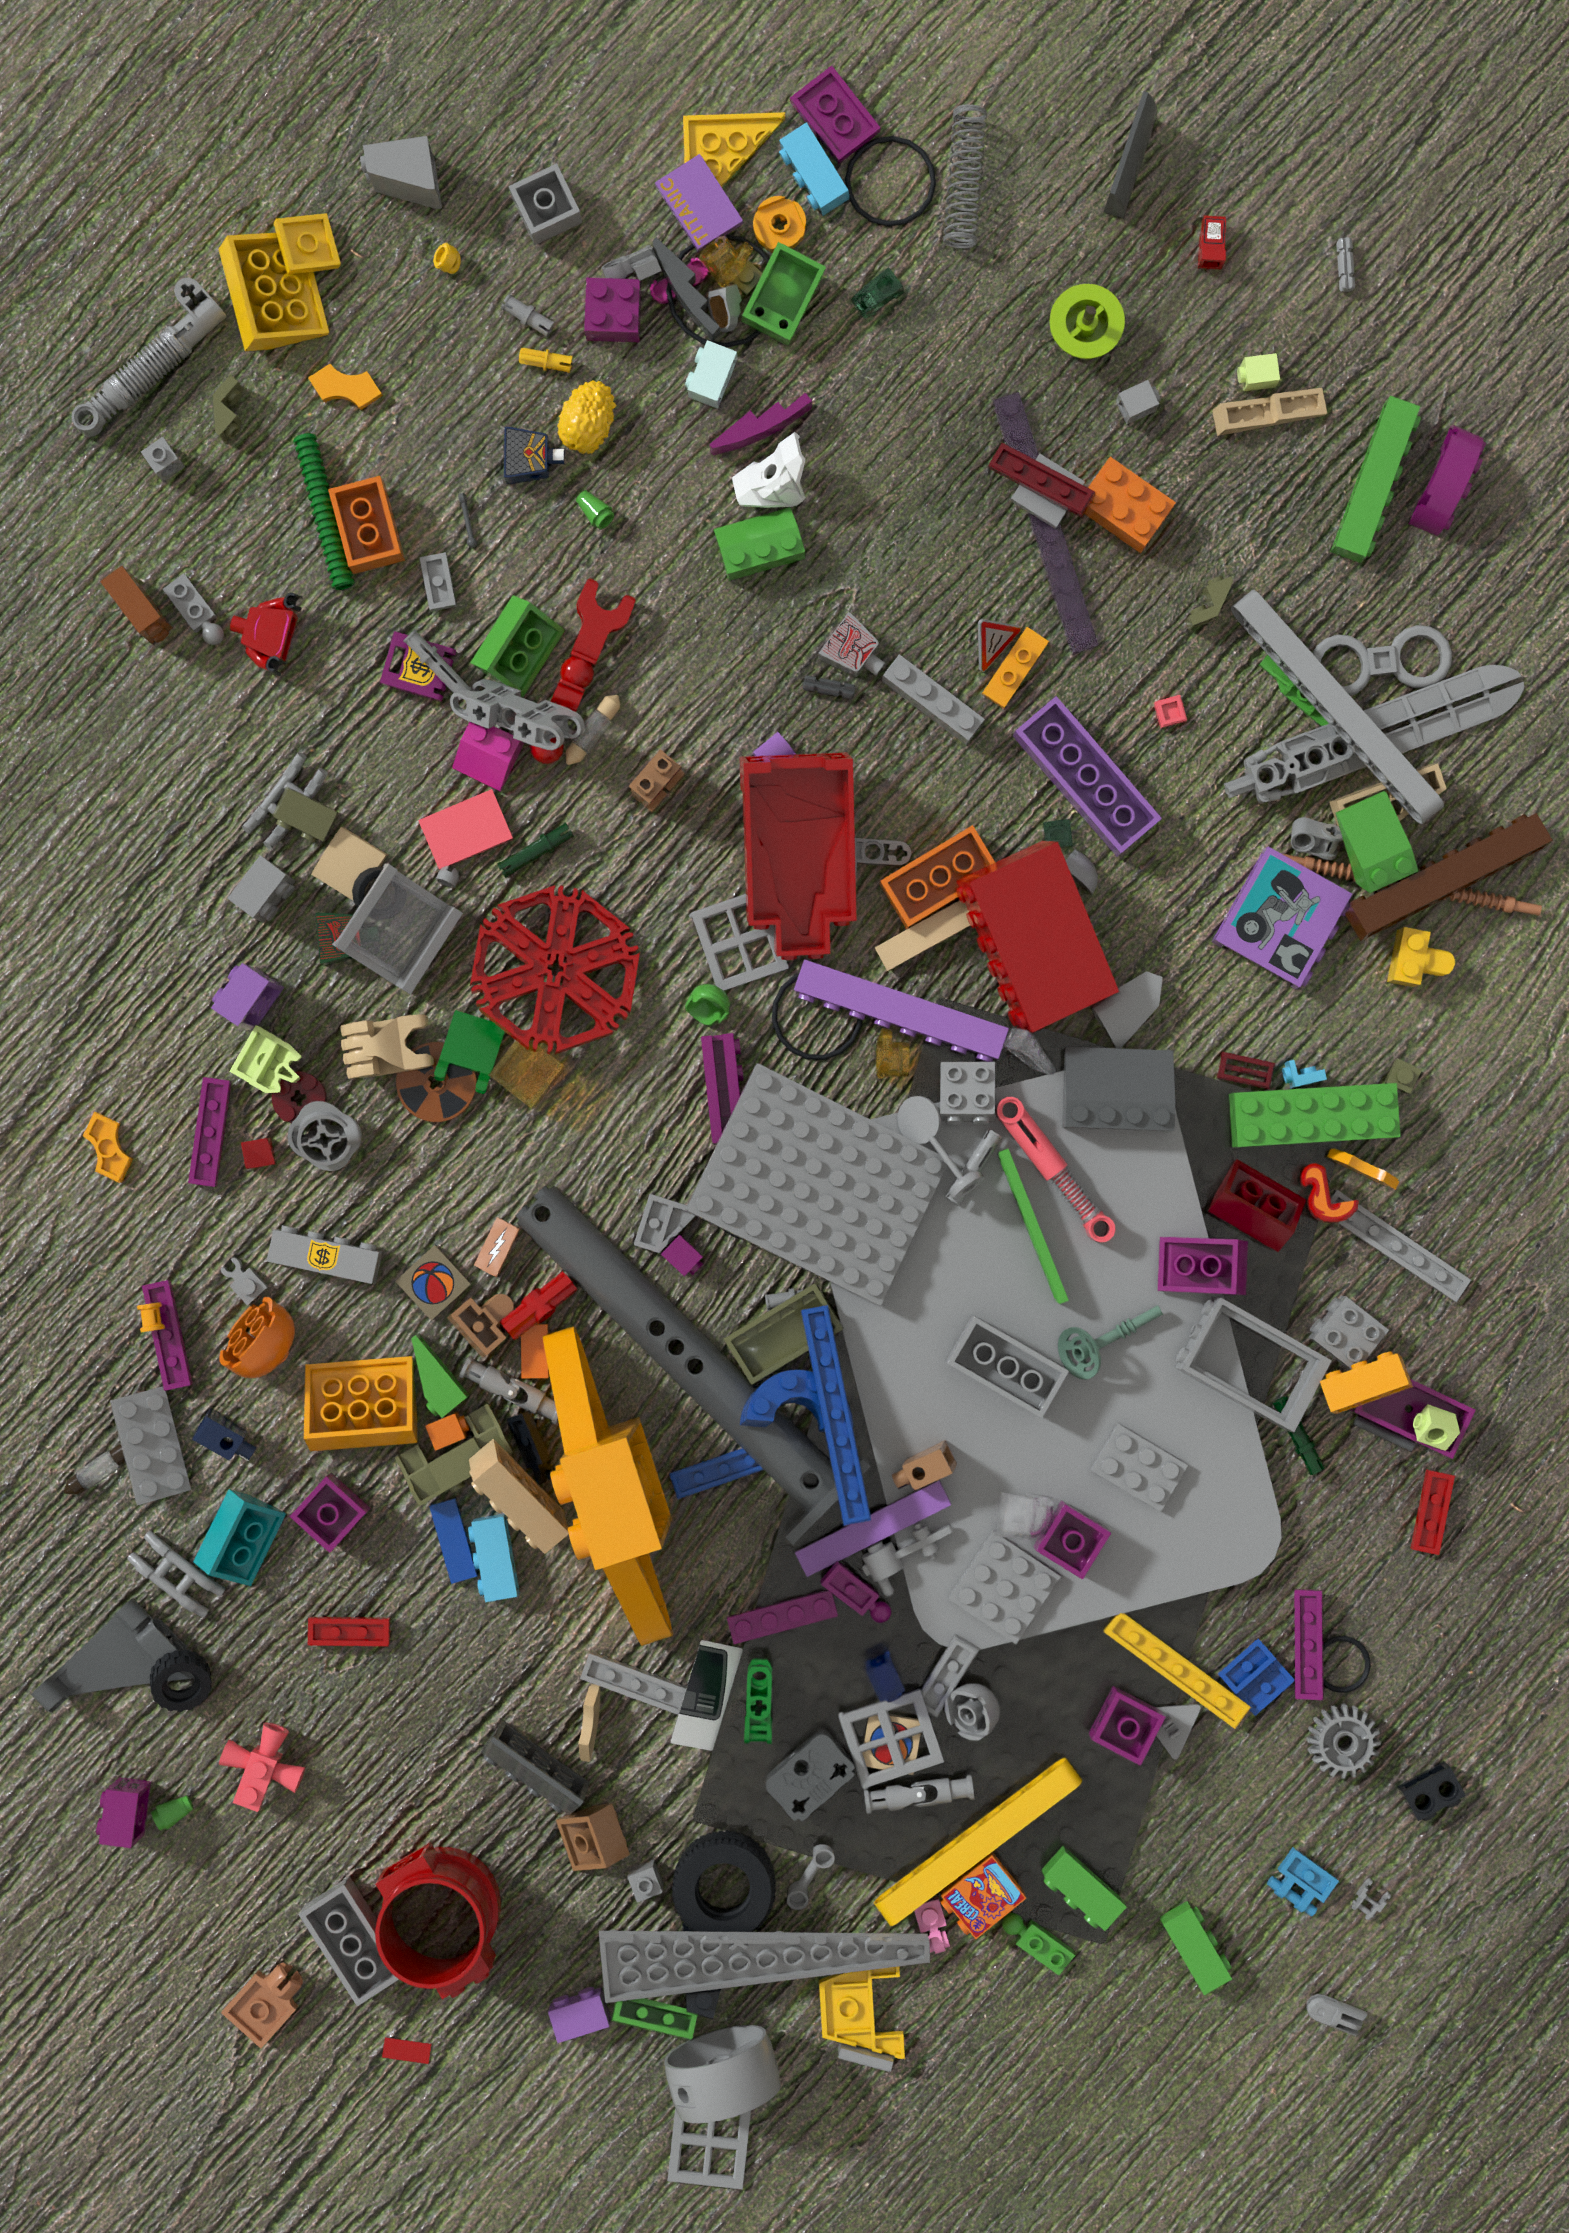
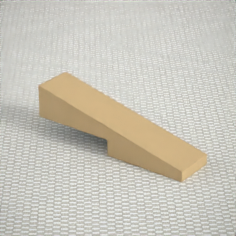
(1269, 411)

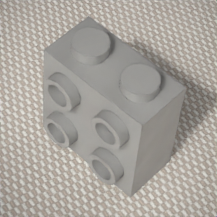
(967, 1092)
(1347, 1332)

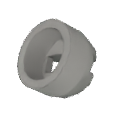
(448, 878)

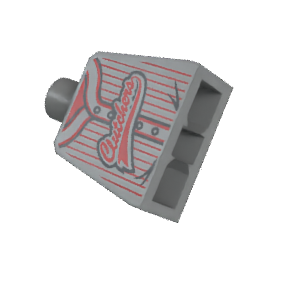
(852, 648)

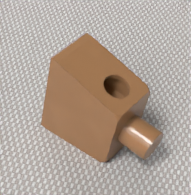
(936, 1463)

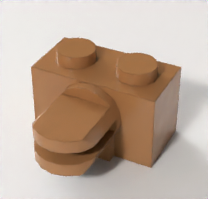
(480, 1323)

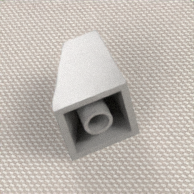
(403, 170)

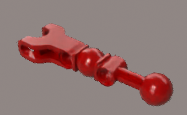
(578, 669)

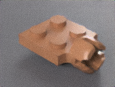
(264, 2003)

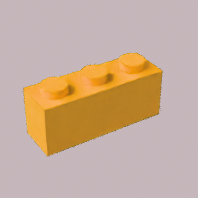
(1365, 1382)

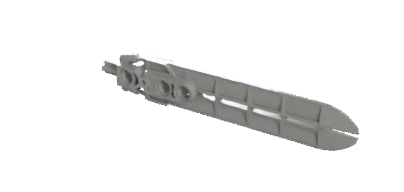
(1330, 766)

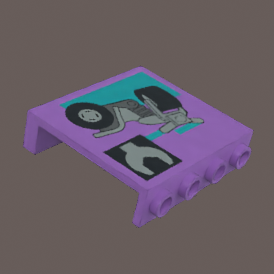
(1283, 917)

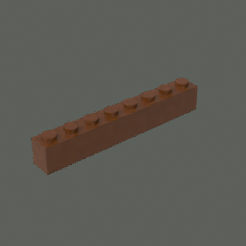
(1448, 876)

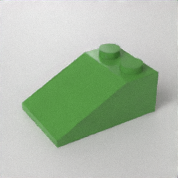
(1376, 843)

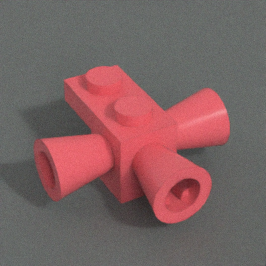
(261, 1767)

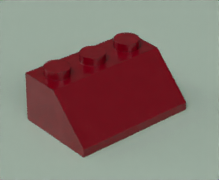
(1257, 1205)

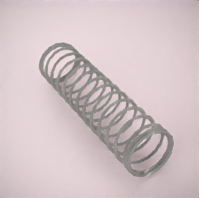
(973, 239)

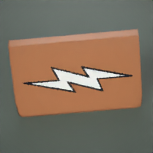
(497, 1247)

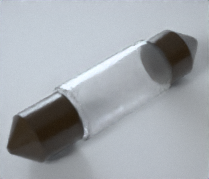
(95, 1471)

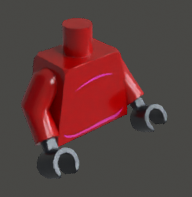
(268, 631)

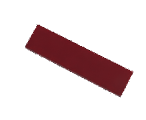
(1041, 480)

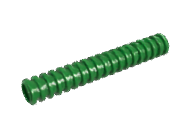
(323, 510)

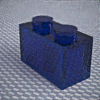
(885, 1677)

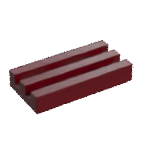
(1268, 1075)

